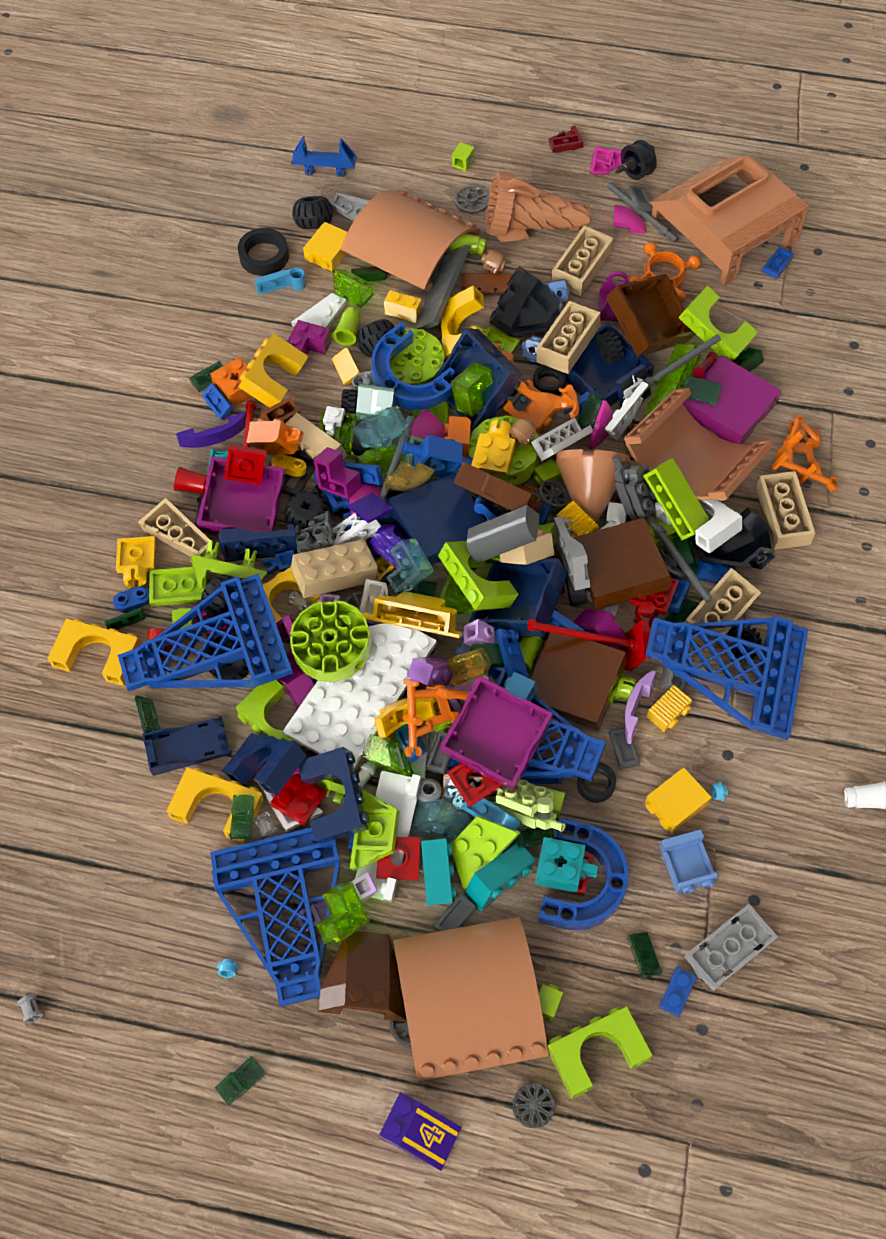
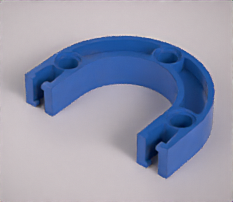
(407, 396)
(615, 867)

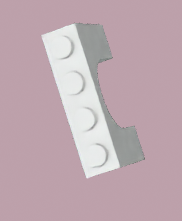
(722, 526)

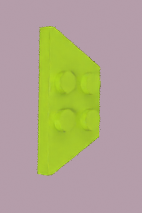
(381, 833)
(480, 845)

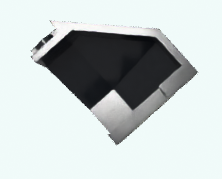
(526, 306)
(748, 548)

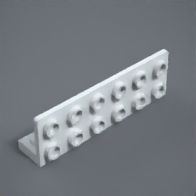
(401, 794)

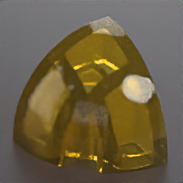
(408, 477)

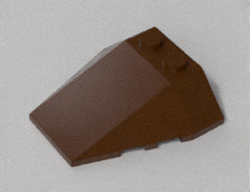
(364, 978)

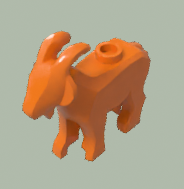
(543, 405)

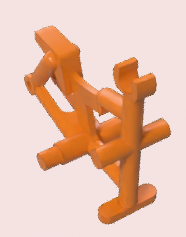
(784, 456)
(441, 695)

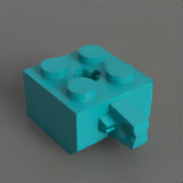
(573, 867)

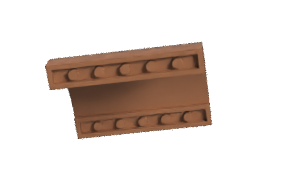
(404, 235)
(706, 461)
(470, 998)

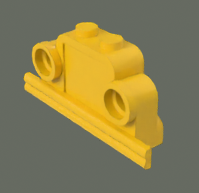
(416, 613)

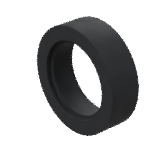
(260, 236)

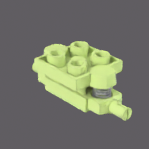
(528, 804)

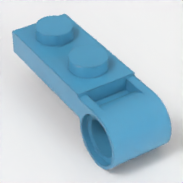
(293, 277)
(493, 813)

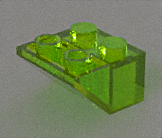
(352, 287)

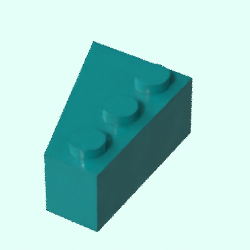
(499, 876)

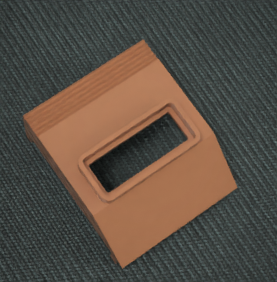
(738, 221)

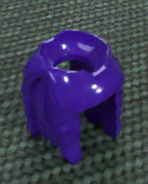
(384, 540)

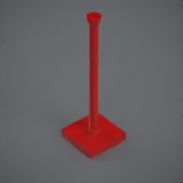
(245, 463)
(634, 647)

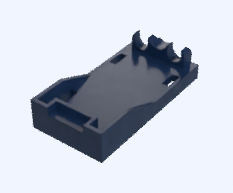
(267, 544)
(185, 745)

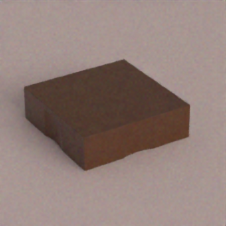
(650, 314)
(496, 489)
(623, 564)
(578, 678)

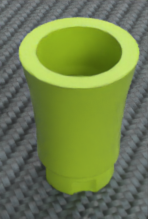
(474, 243)
(347, 328)
(530, 648)

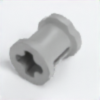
(30, 1008)

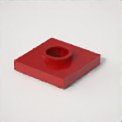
(459, 776)
(409, 869)

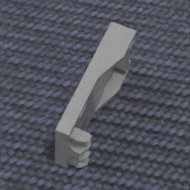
(572, 554)
(730, 947)

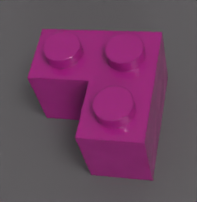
(310, 337)
(333, 475)
(600, 623)
(297, 685)

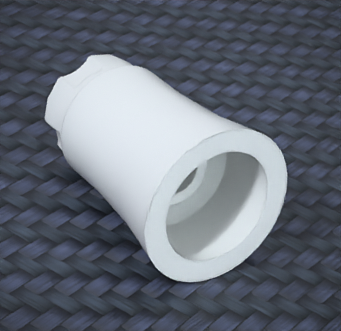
(866, 796)

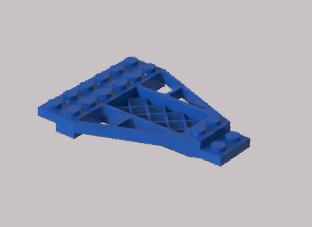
(256, 634)
(778, 673)
(577, 753)
(264, 862)

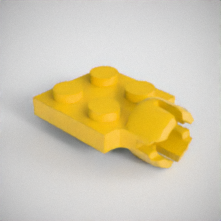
(495, 449)
(135, 559)

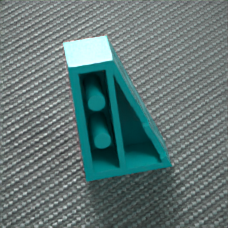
(437, 871)

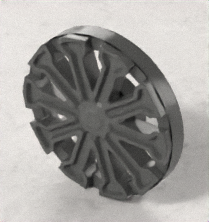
(533, 1105)

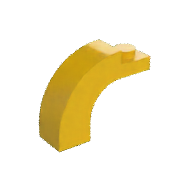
(391, 715)

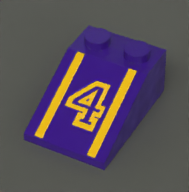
(419, 1131)

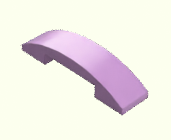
(642, 688)
(365, 888)

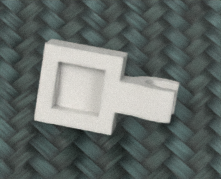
(333, 418)

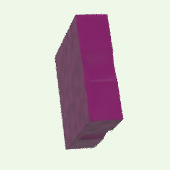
(740, 405)
(240, 504)
(496, 733)

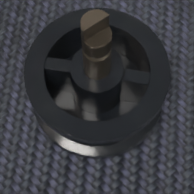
(638, 160)

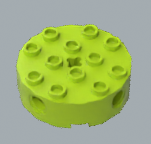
(419, 360)
(524, 457)
(331, 641)

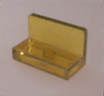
(468, 666)

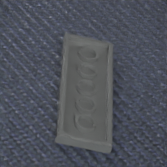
(441, 289)

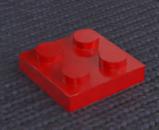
(298, 799)

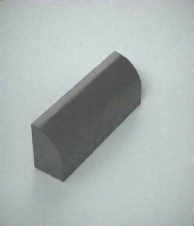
(503, 534)

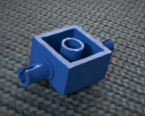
(437, 453)

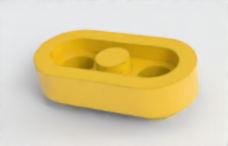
(293, 466)

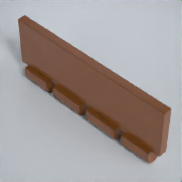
(486, 282)

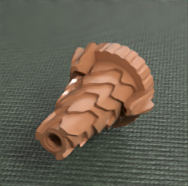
(521, 207)

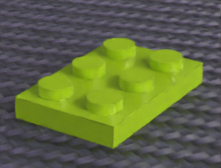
(174, 587)

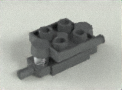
(634, 490)

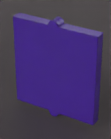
(370, 508)

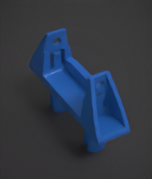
(344, 159)

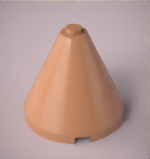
(589, 478)

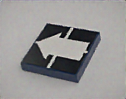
(631, 380)

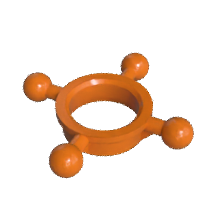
(650, 249)

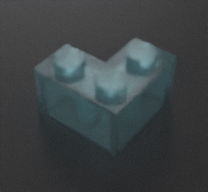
(382, 429)
(412, 566)
(440, 818)

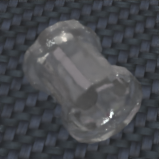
(298, 601)
(265, 825)

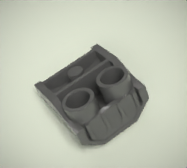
(316, 535)

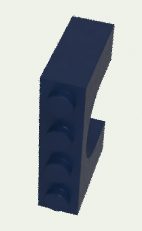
(281, 758)
(350, 816)

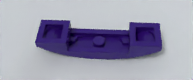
(214, 435)

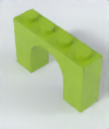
(697, 319)
(479, 592)
(256, 707)
(618, 1027)

